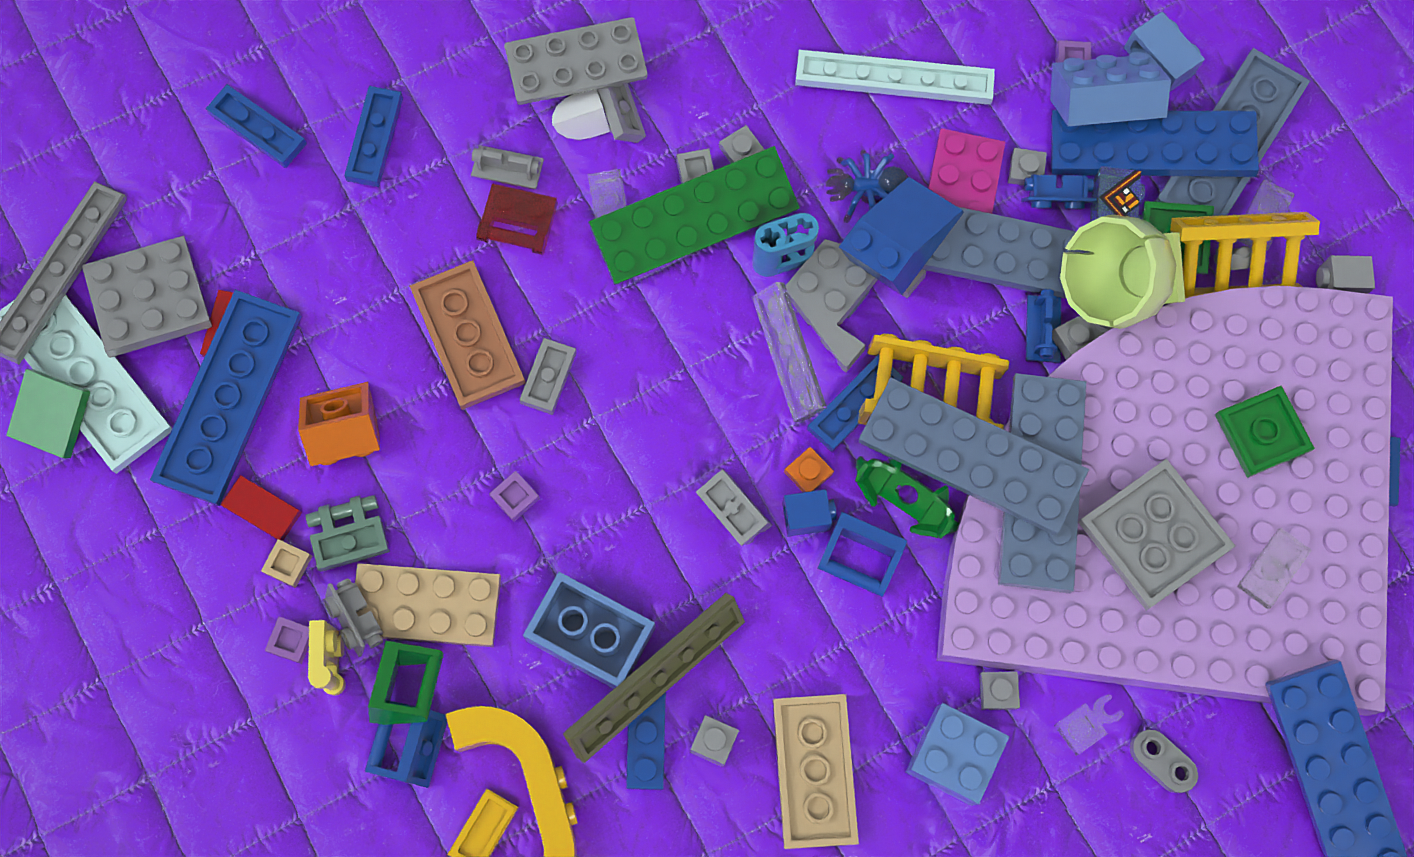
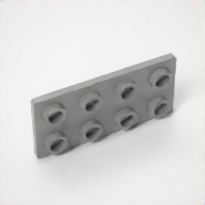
(575, 61)

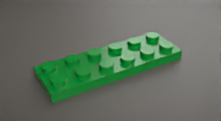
(693, 215)

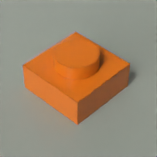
(808, 471)

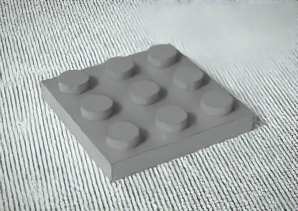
(146, 296)
(1156, 534)

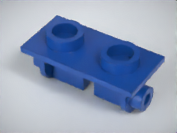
(1072, 191)
(1042, 319)

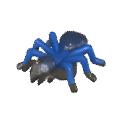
(870, 187)

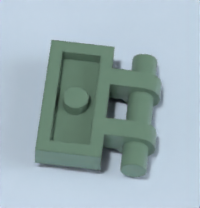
(349, 542)

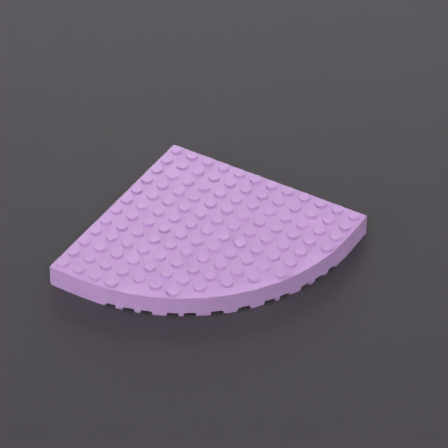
(1157, 400)

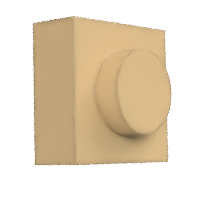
(286, 563)

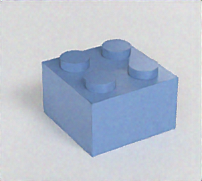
(957, 754)

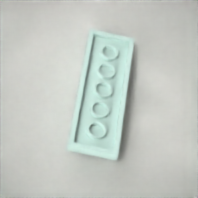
(118, 413)

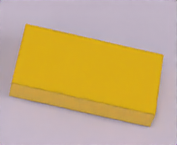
(484, 827)

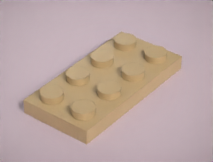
(431, 603)
(815, 771)

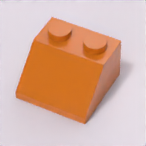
(338, 424)

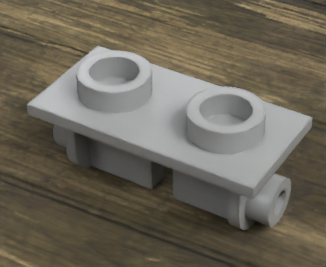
(506, 166)
(344, 605)

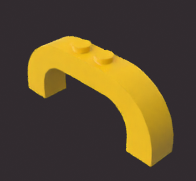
(492, 725)

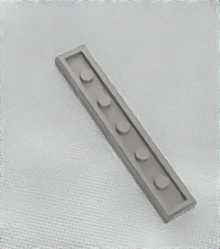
(58, 270)

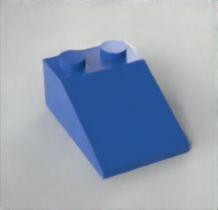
(900, 234)

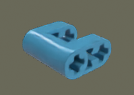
(772, 244)

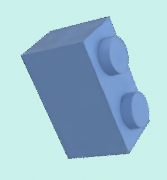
(1167, 47)

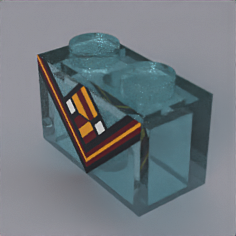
(1117, 193)

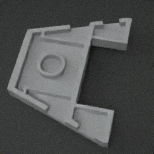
(827, 292)

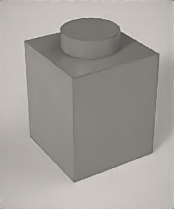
(1347, 274)
(714, 741)

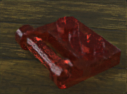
(521, 210)

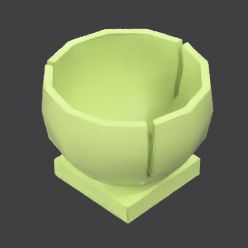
(1125, 273)

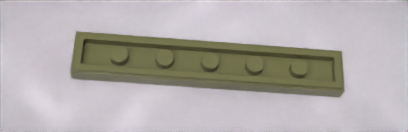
(654, 678)

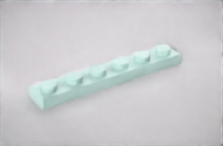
(895, 77)

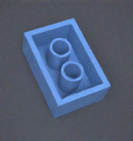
(1110, 89)
(589, 631)

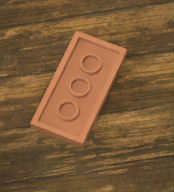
(467, 335)

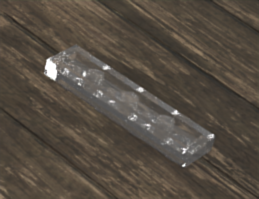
(789, 352)

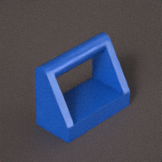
(868, 536)
(418, 753)

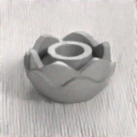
(1240, 258)

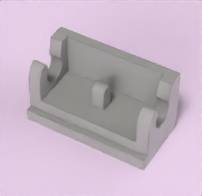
(733, 508)

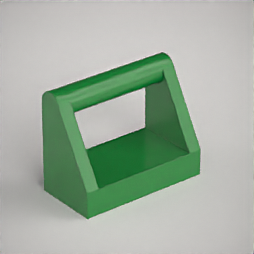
(392, 658)

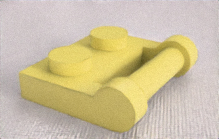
(324, 655)

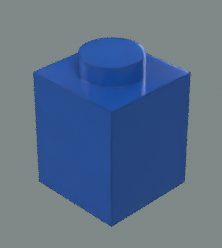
(808, 512)

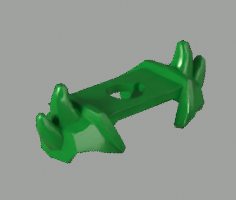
(930, 509)

